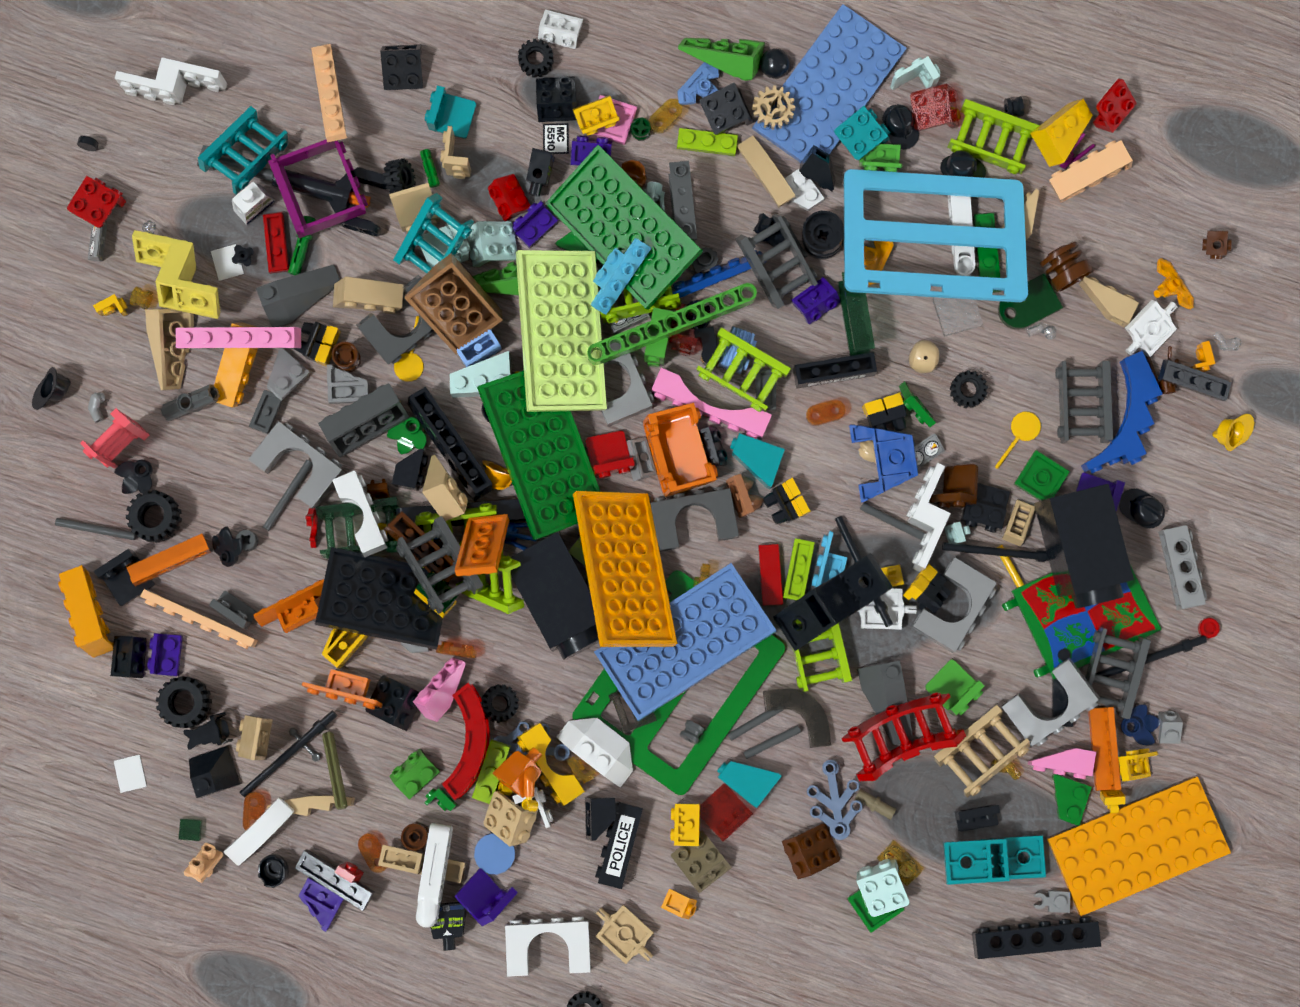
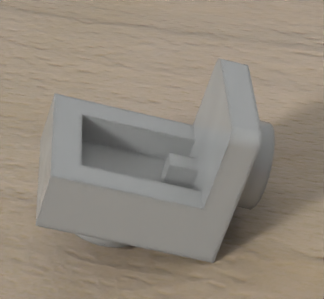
(1170, 727)

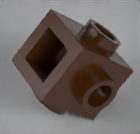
(1222, 237)

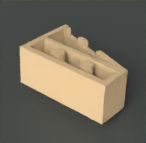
(368, 295)

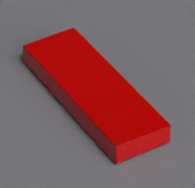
(276, 242)
(770, 575)

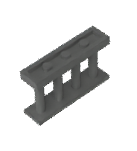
(682, 197)
(757, 261)
(1102, 391)
(451, 547)
(1134, 667)

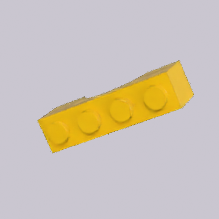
(564, 787)

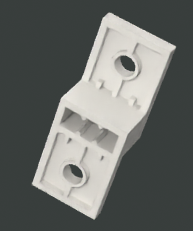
(171, 81)
(927, 517)

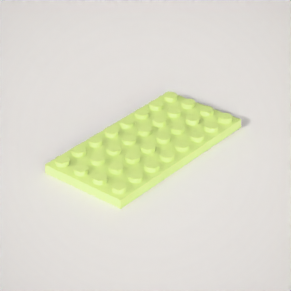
(559, 329)

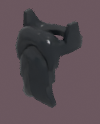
(215, 732)

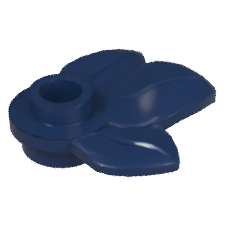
(1143, 725)

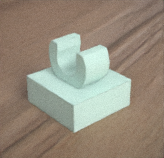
(956, 533)

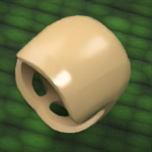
(916, 357)

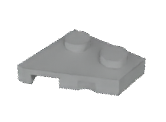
(286, 375)
(344, 386)

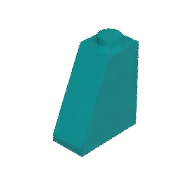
(757, 457)
(748, 781)

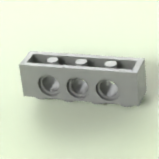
(1178, 578)

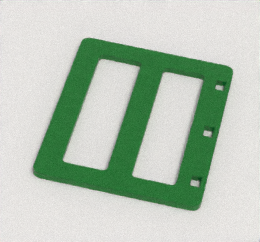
(681, 779)

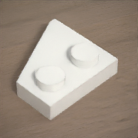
(805, 190)

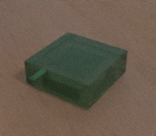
(190, 829)

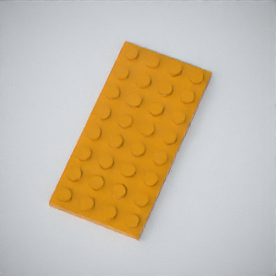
(624, 569)
(1138, 846)

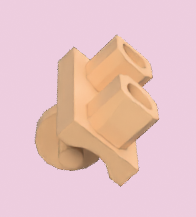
(203, 863)

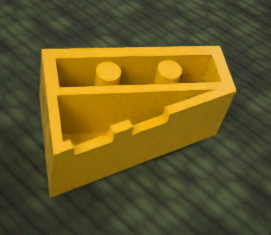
(342, 646)

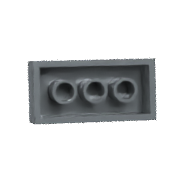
(363, 420)

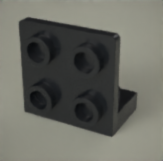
(401, 67)
(555, 99)
(726, 109)
(118, 578)

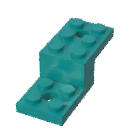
(994, 859)

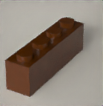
(404, 527)

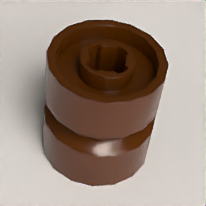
(346, 356)
(415, 836)

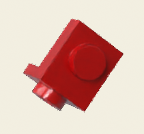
(349, 872)

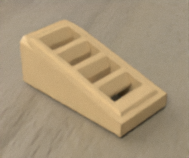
(1013, 534)

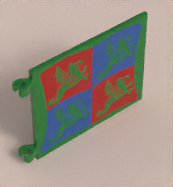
(1060, 626)

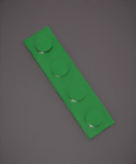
(987, 257)

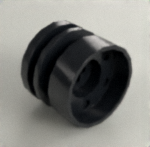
(824, 224)

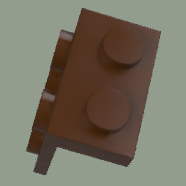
(958, 488)
(811, 851)

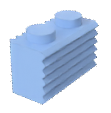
(479, 349)
(730, 352)

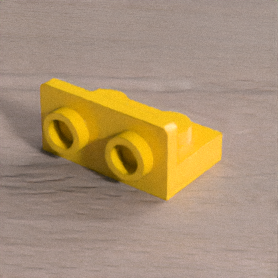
(686, 824)

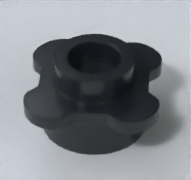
(246, 260)

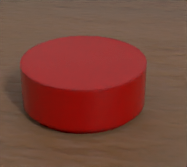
(1208, 627)

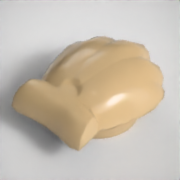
(867, 451)

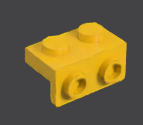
(596, 115)
(1135, 764)

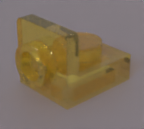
(577, 767)

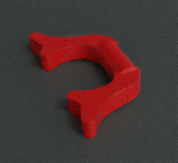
(312, 520)

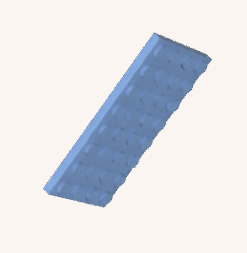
(833, 83)
(711, 629)

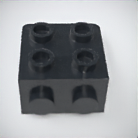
(397, 703)

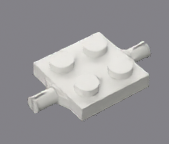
(1151, 328)
(896, 611)

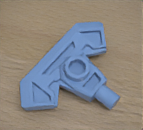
(698, 84)

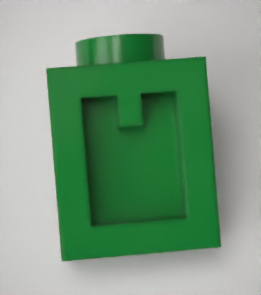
(445, 800)

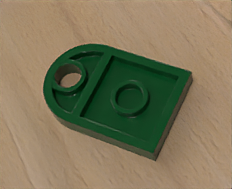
(1038, 305)

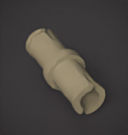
(875, 804)

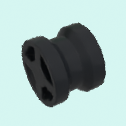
(1014, 106)

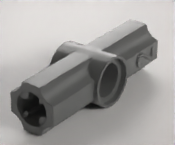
(190, 402)

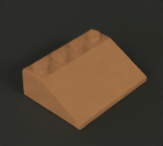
(454, 303)

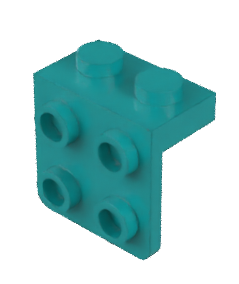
(450, 111)
(862, 133)

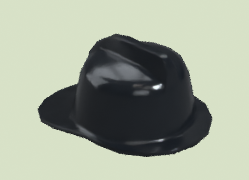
(900, 124)
(962, 164)
(51, 388)
(1142, 508)

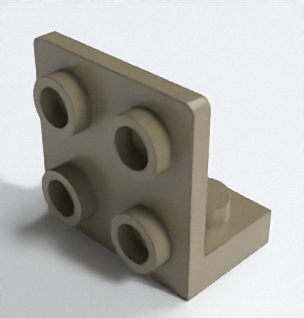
(701, 863)

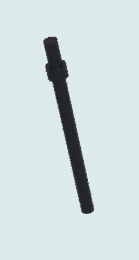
(1039, 555)
(880, 606)
(1185, 646)
(318, 727)

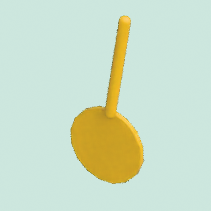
(410, 365)
(1024, 427)

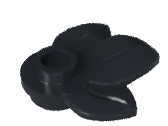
(133, 479)
(227, 547)

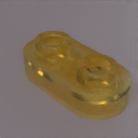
(664, 116)

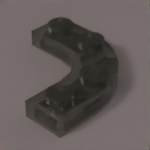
(807, 707)

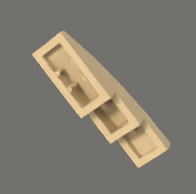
(766, 171)
(303, 805)
(413, 862)

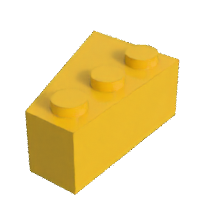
(1061, 131)

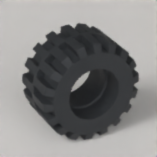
(139, 508)
(167, 697)

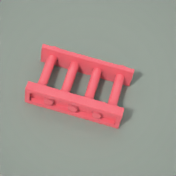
(114, 439)

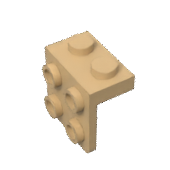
(455, 166)
(509, 820)

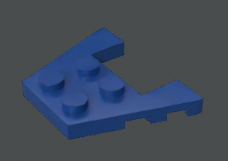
(893, 455)

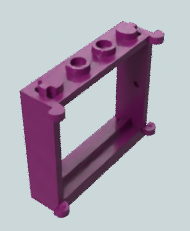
(303, 229)

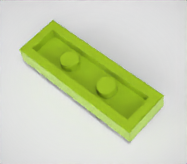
(707, 142)
(798, 569)
(487, 782)

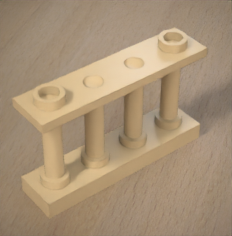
(977, 731)

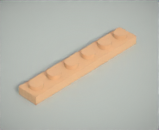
(329, 93)
(190, 616)

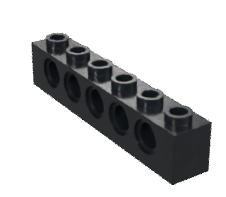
(449, 444)
(1089, 938)

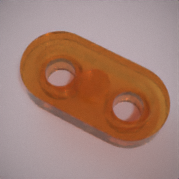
(825, 413)
(465, 651)
(251, 812)
(371, 853)

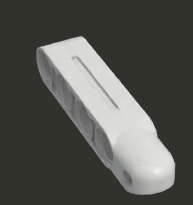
(961, 215)
(433, 874)

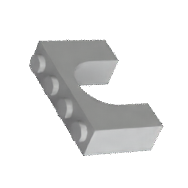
(635, 400)
(283, 440)
(977, 588)
(1036, 727)

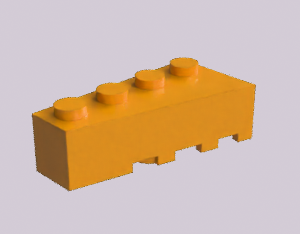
(234, 372)
(84, 612)

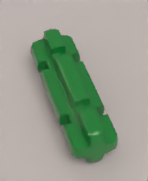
(429, 168)

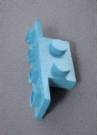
(617, 273)
(829, 564)

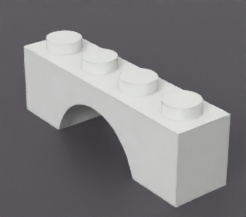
(369, 535)

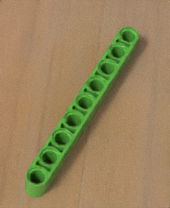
(678, 316)

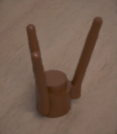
(1166, 388)

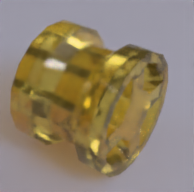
(141, 298)

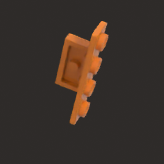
(293, 610)
(346, 686)

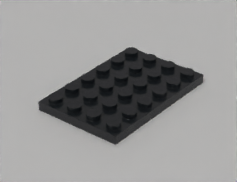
(376, 600)

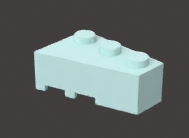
(465, 381)

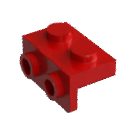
(508, 196)

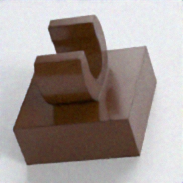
(378, 490)

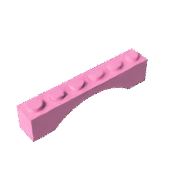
(238, 337)
(671, 387)

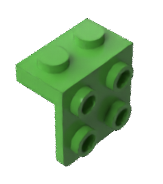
(882, 156)
(958, 683)

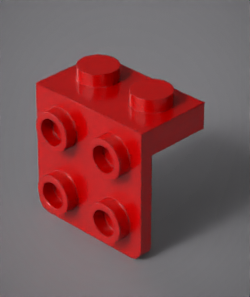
(1114, 106)
(95, 201)
(609, 454)

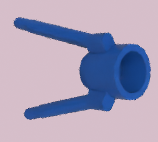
(513, 534)

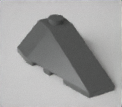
(292, 296)
(885, 687)

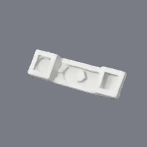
(259, 831)

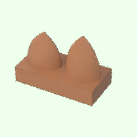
(744, 503)

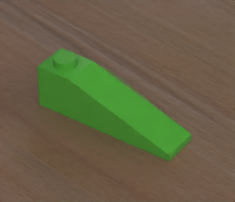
(735, 59)
(499, 281)

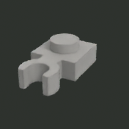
(1056, 901)

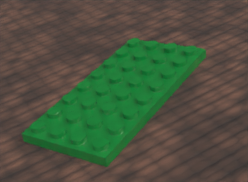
(612, 210)
(540, 455)

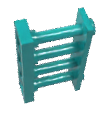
(234, 134)
(423, 223)

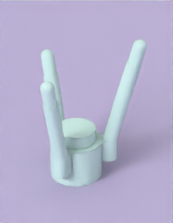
(655, 191)

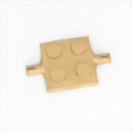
(624, 934)

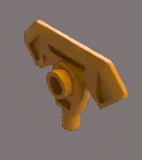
(876, 257)
(1173, 285)

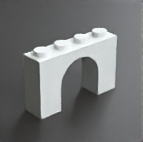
(520, 934)

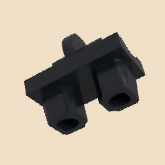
(765, 222)

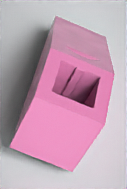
(437, 695)
(1071, 760)

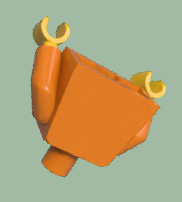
(519, 775)

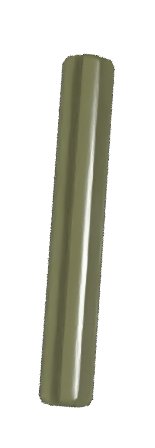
(334, 770)

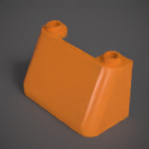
(678, 449)

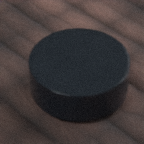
(87, 143)

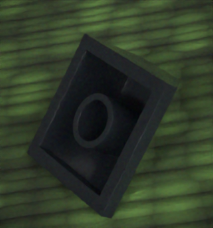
(213, 772)
(599, 815)

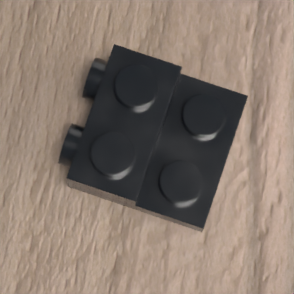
(988, 510)

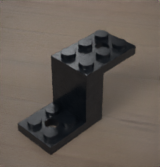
(832, 602)

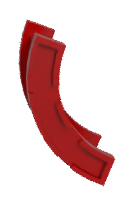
(476, 742)
(907, 749)

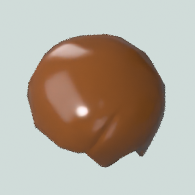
(636, 171)

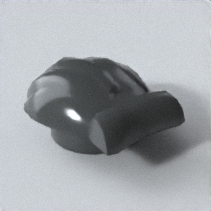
(705, 260)

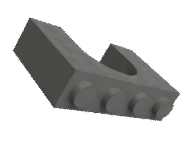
(389, 345)
(718, 503)

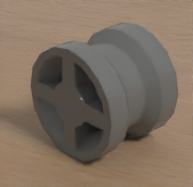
(249, 543)
(692, 732)

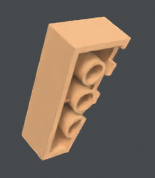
(1091, 171)

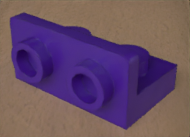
(583, 146)
(534, 224)
(816, 300)
(165, 654)

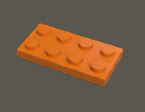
(482, 545)

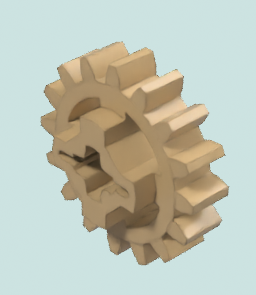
(767, 103)

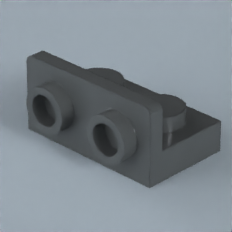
(234, 609)

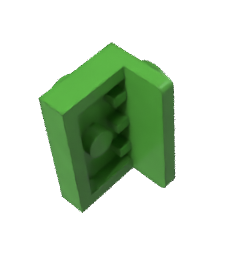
(413, 773)

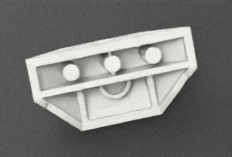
(599, 748)

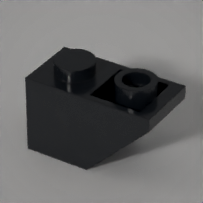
(818, 167)
(409, 470)

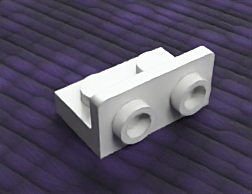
(560, 29)

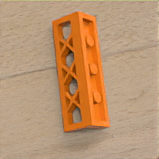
(168, 560)
(1105, 745)

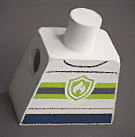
(251, 202)

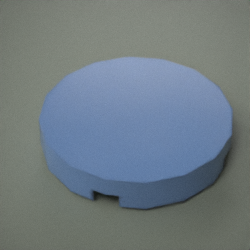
(493, 854)

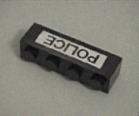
(835, 370)
(619, 847)

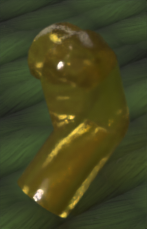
(1011, 769)

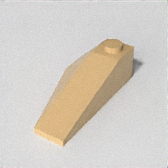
(168, 359)

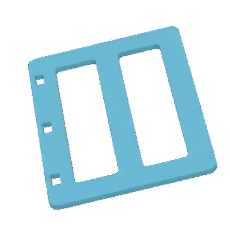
(1010, 238)

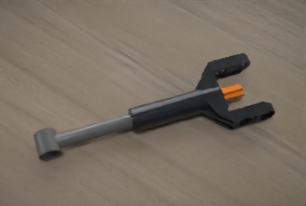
(338, 194)

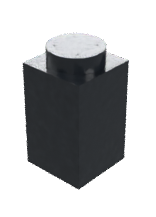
(1085, 545)
(556, 596)

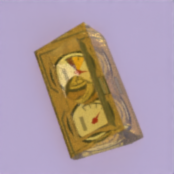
(907, 866)

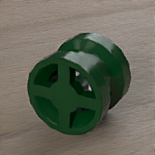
(640, 124)

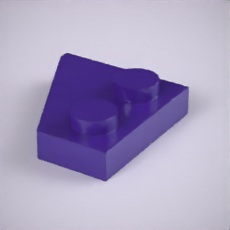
(321, 902)

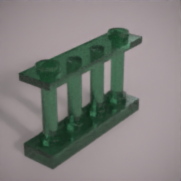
(856, 320)
(348, 511)

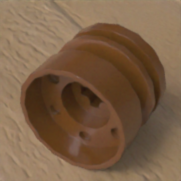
(1066, 266)

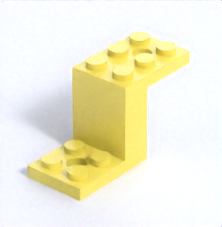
(176, 273)

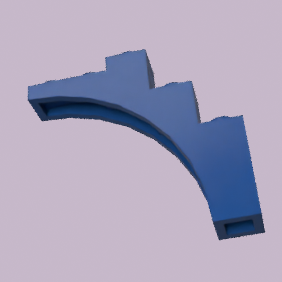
(1141, 389)

